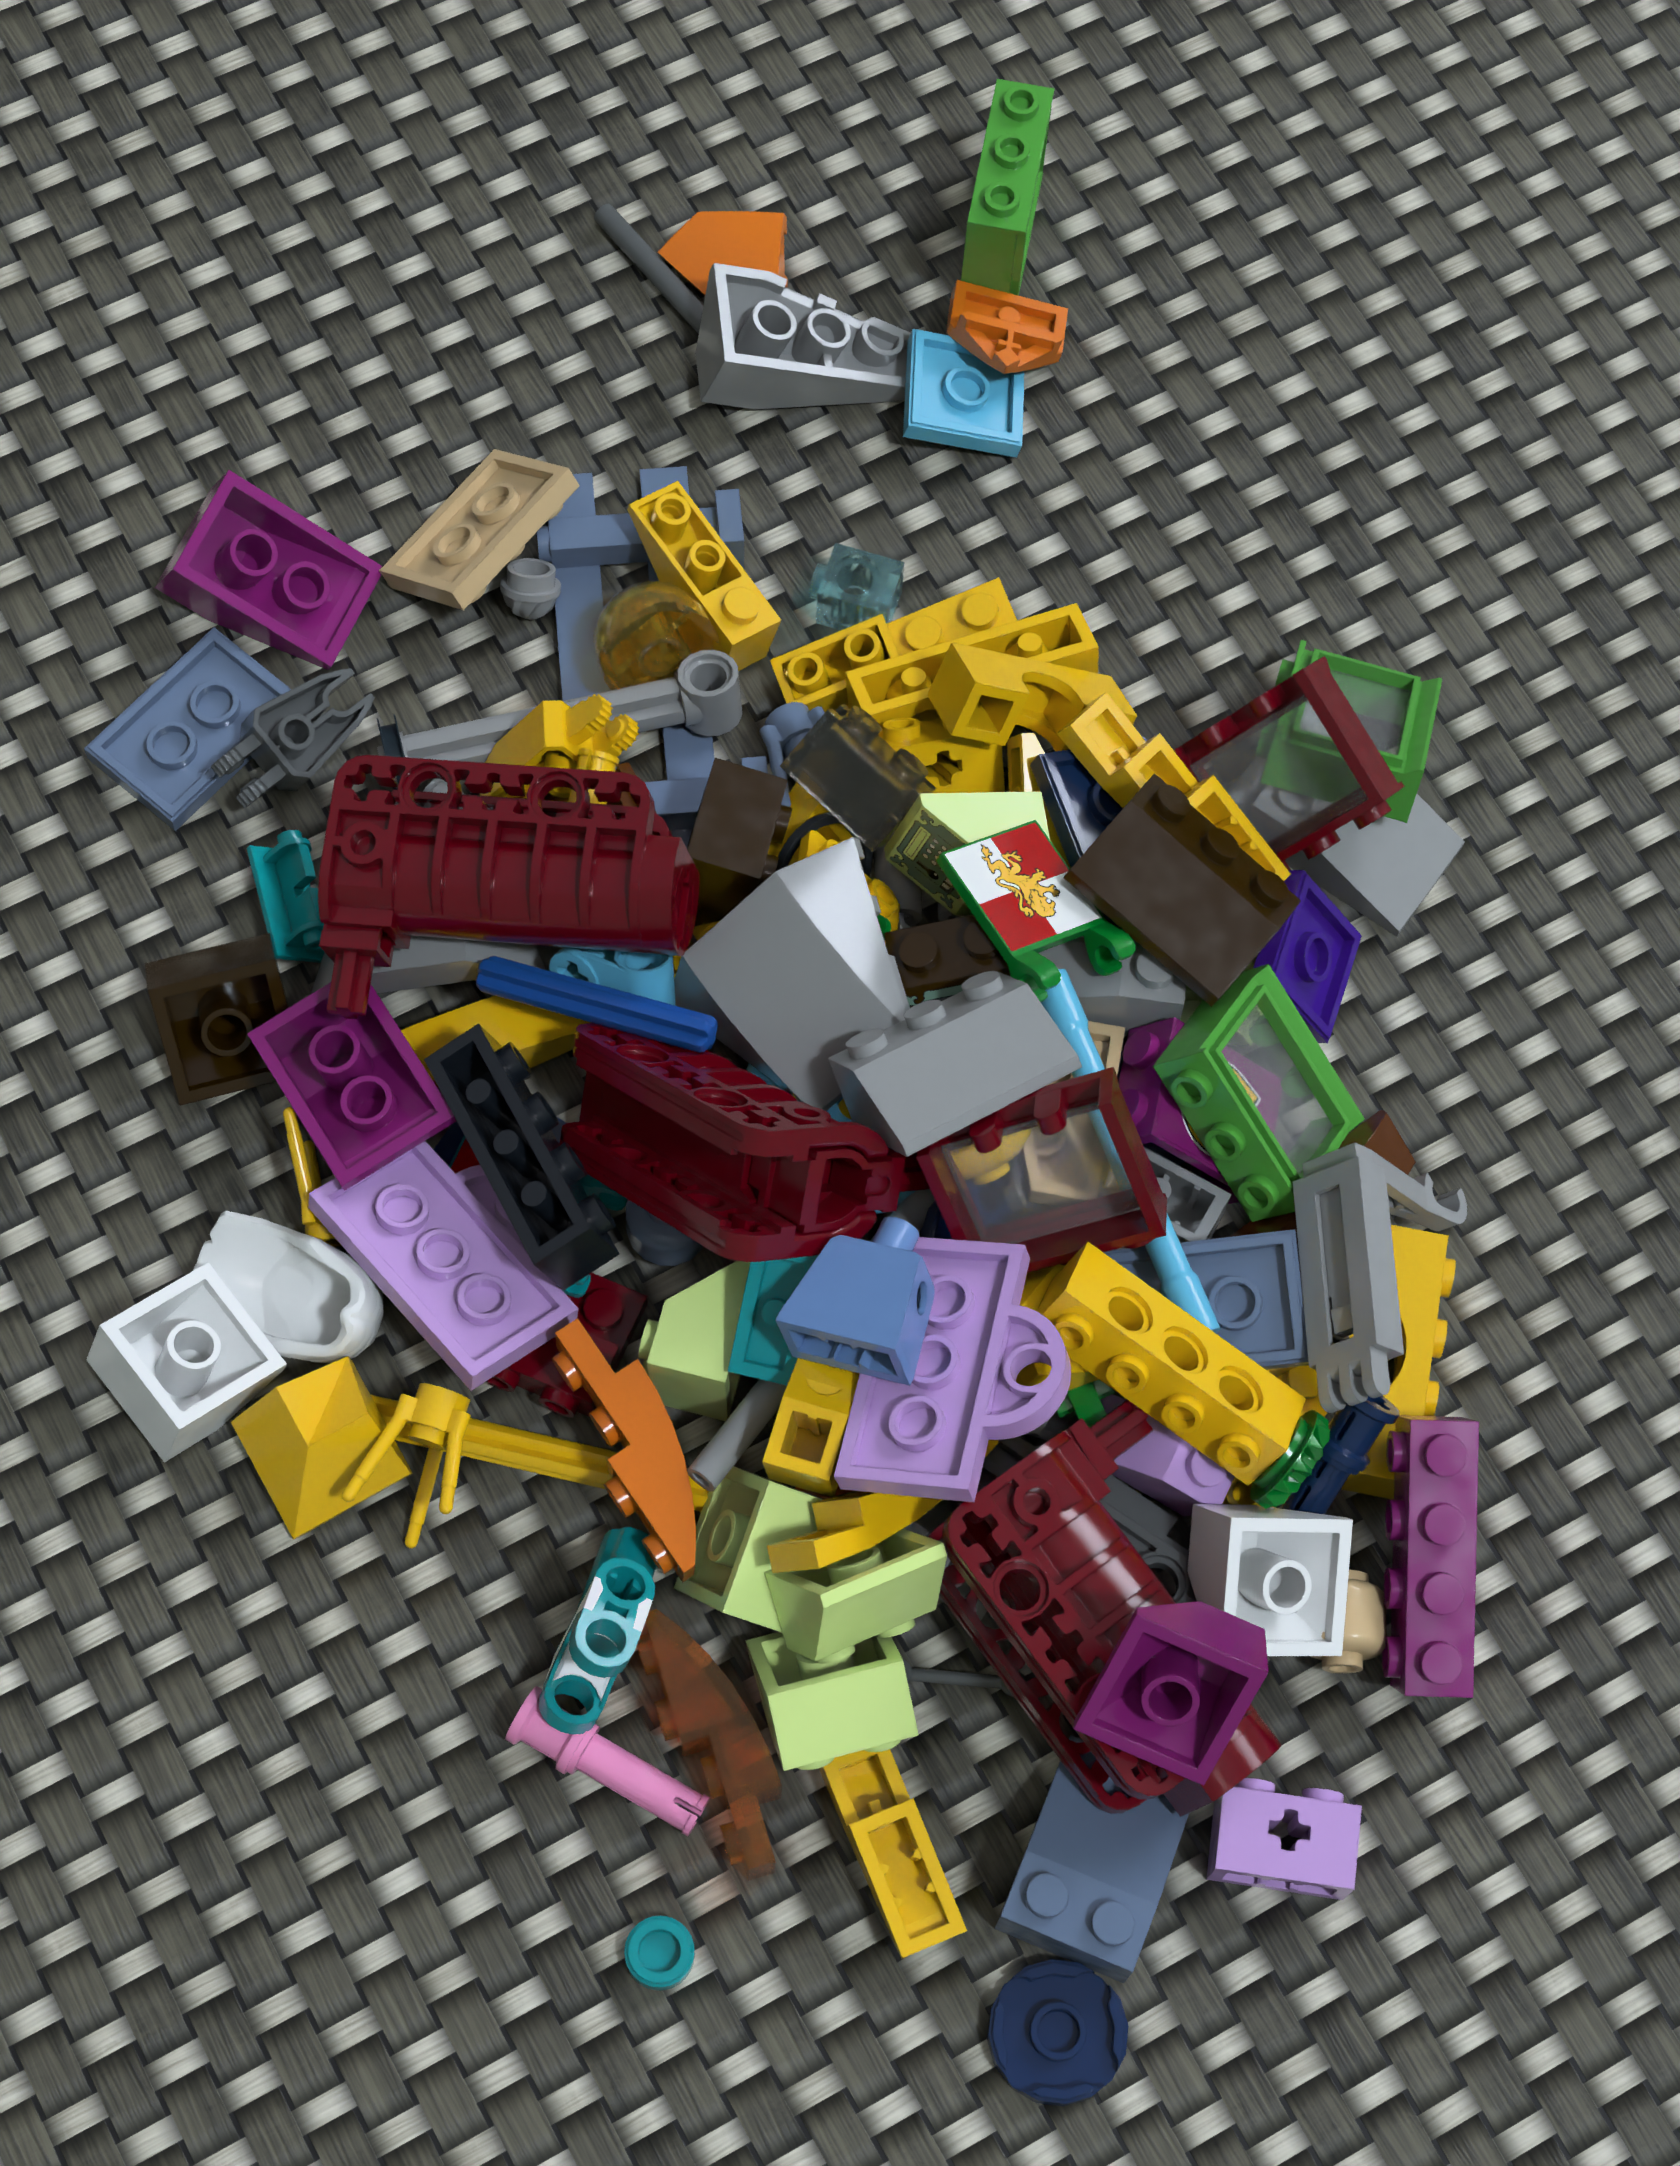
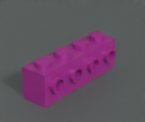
(1433, 1556)

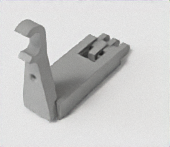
(1351, 1265)

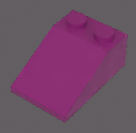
(269, 573)
(352, 1083)

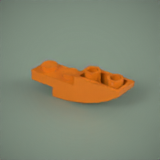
(651, 1468)

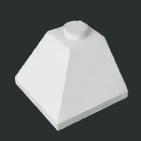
(1275, 1572)

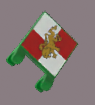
(1028, 907)

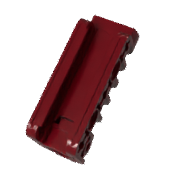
(494, 866)
(726, 1151)
(1074, 1590)

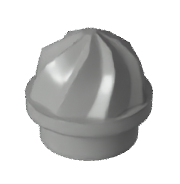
(530, 587)

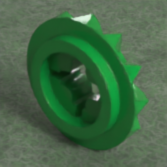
(1296, 1464)

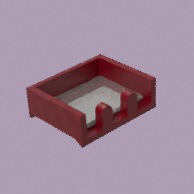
(1296, 763)
(1050, 1174)

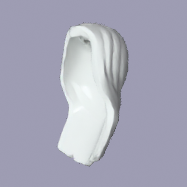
(295, 1288)

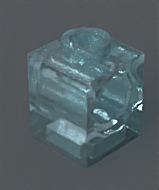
(856, 568)

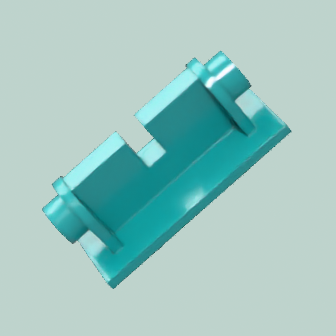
(287, 898)

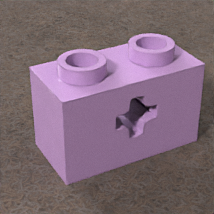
(1315, 1865)

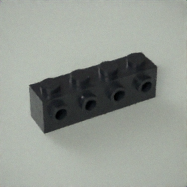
(521, 1156)

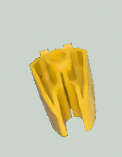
(556, 733)

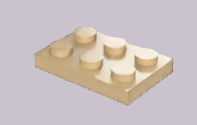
(479, 529)

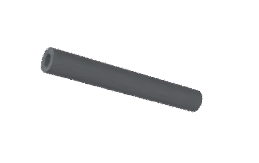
(650, 264)

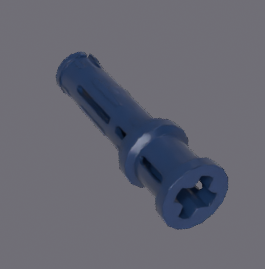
(1351, 1437)

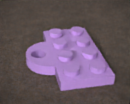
(447, 1261)
(965, 1388)

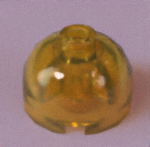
(649, 633)

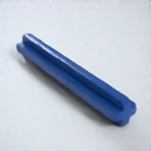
(597, 1004)

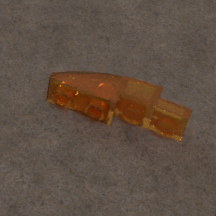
(709, 1714)

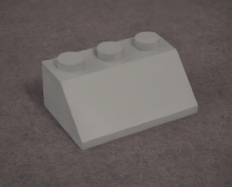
(952, 1062)

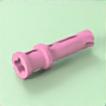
(609, 1766)

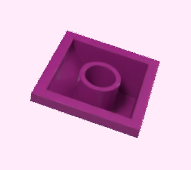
(1177, 1686)

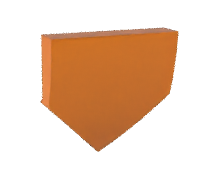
(727, 238)
(1006, 328)

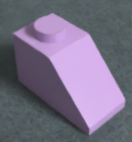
(1170, 1468)

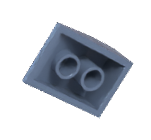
(1092, 1876)

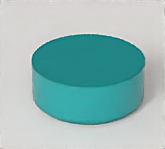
(659, 1953)

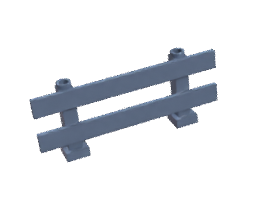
(577, 546)

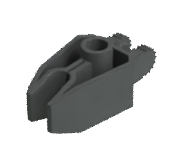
(290, 739)

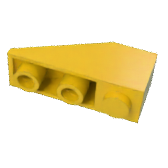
(695, 558)
(810, 1427)

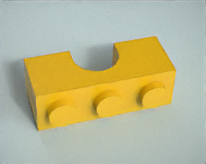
(990, 692)

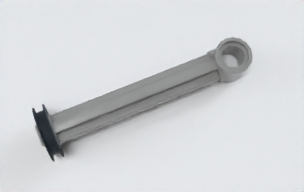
(700, 695)

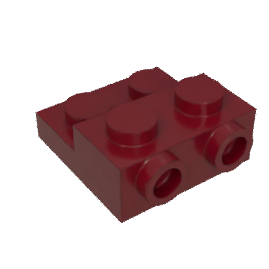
(609, 1317)

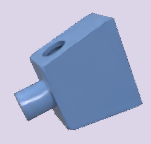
(863, 1305)

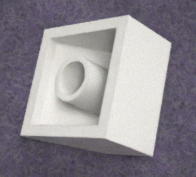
(184, 1360)

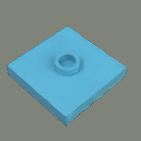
(960, 398)

